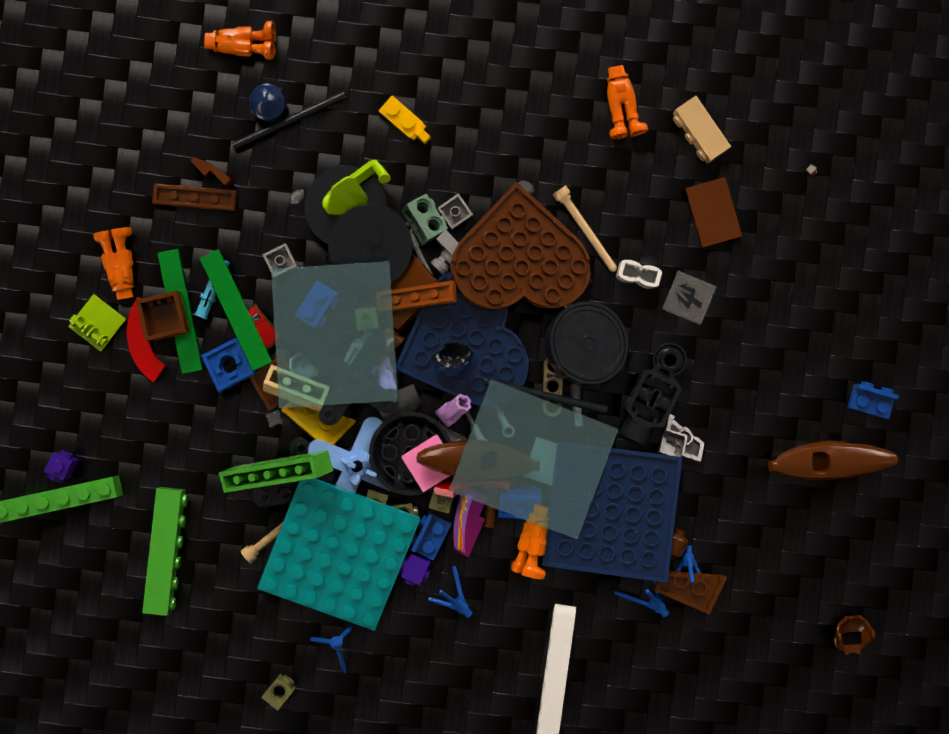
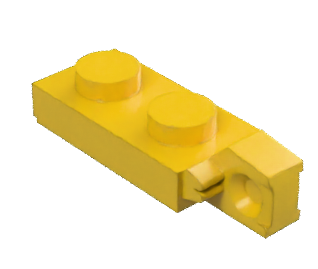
(404, 120)

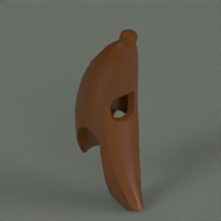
(442, 457)
(832, 460)

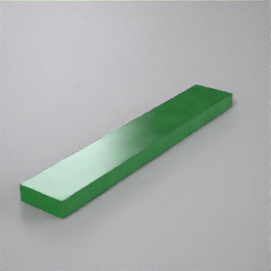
(174, 280)
(236, 310)

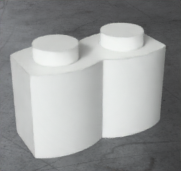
(633, 272)

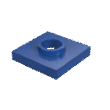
(215, 361)

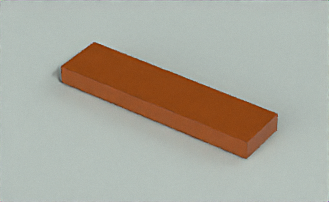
(424, 296)

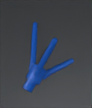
(688, 561)
(654, 603)
(456, 604)
(336, 643)

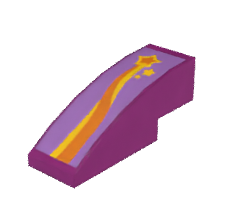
(467, 524)

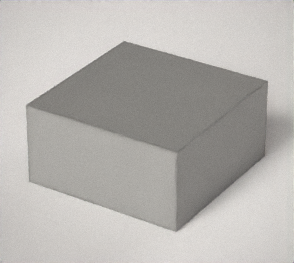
(455, 211)
(447, 242)
(280, 258)

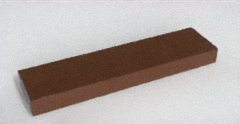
(194, 197)

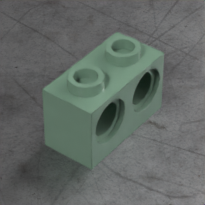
(419, 221)

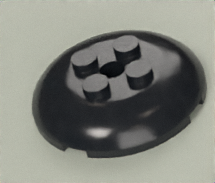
(391, 442)

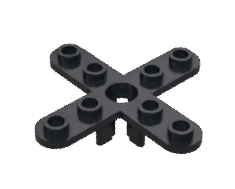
(284, 492)

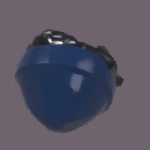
(267, 102)
(453, 359)

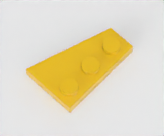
(312, 425)

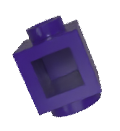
(61, 466)
(414, 569)

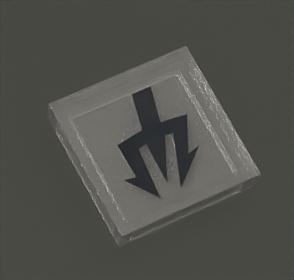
(689, 297)

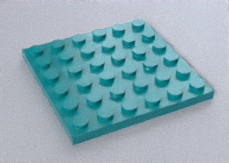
(338, 552)

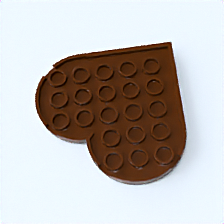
(520, 254)

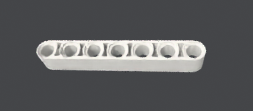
(556, 669)

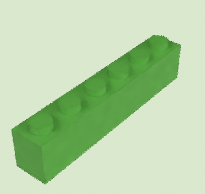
(276, 471)
(60, 498)
(164, 551)

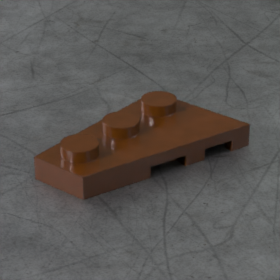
(699, 595)

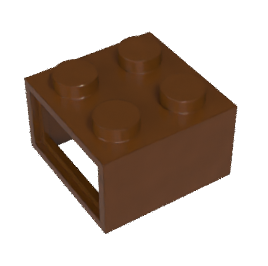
(163, 316)

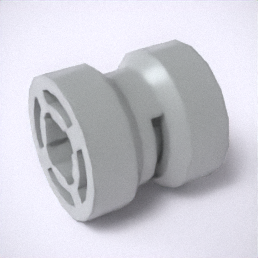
(440, 265)

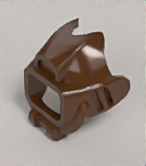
(854, 624)

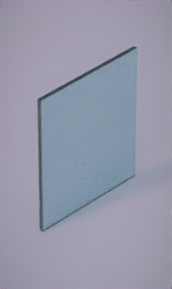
(334, 334)
(533, 459)

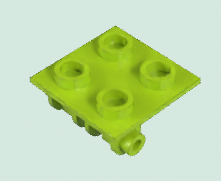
(97, 322)

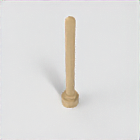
(564, 197)
(251, 552)

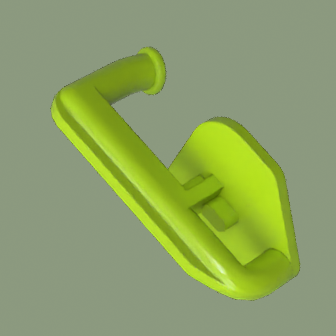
(348, 191)

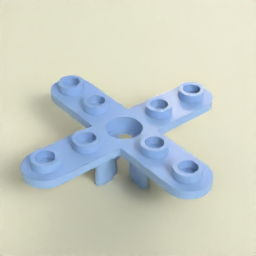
(343, 459)

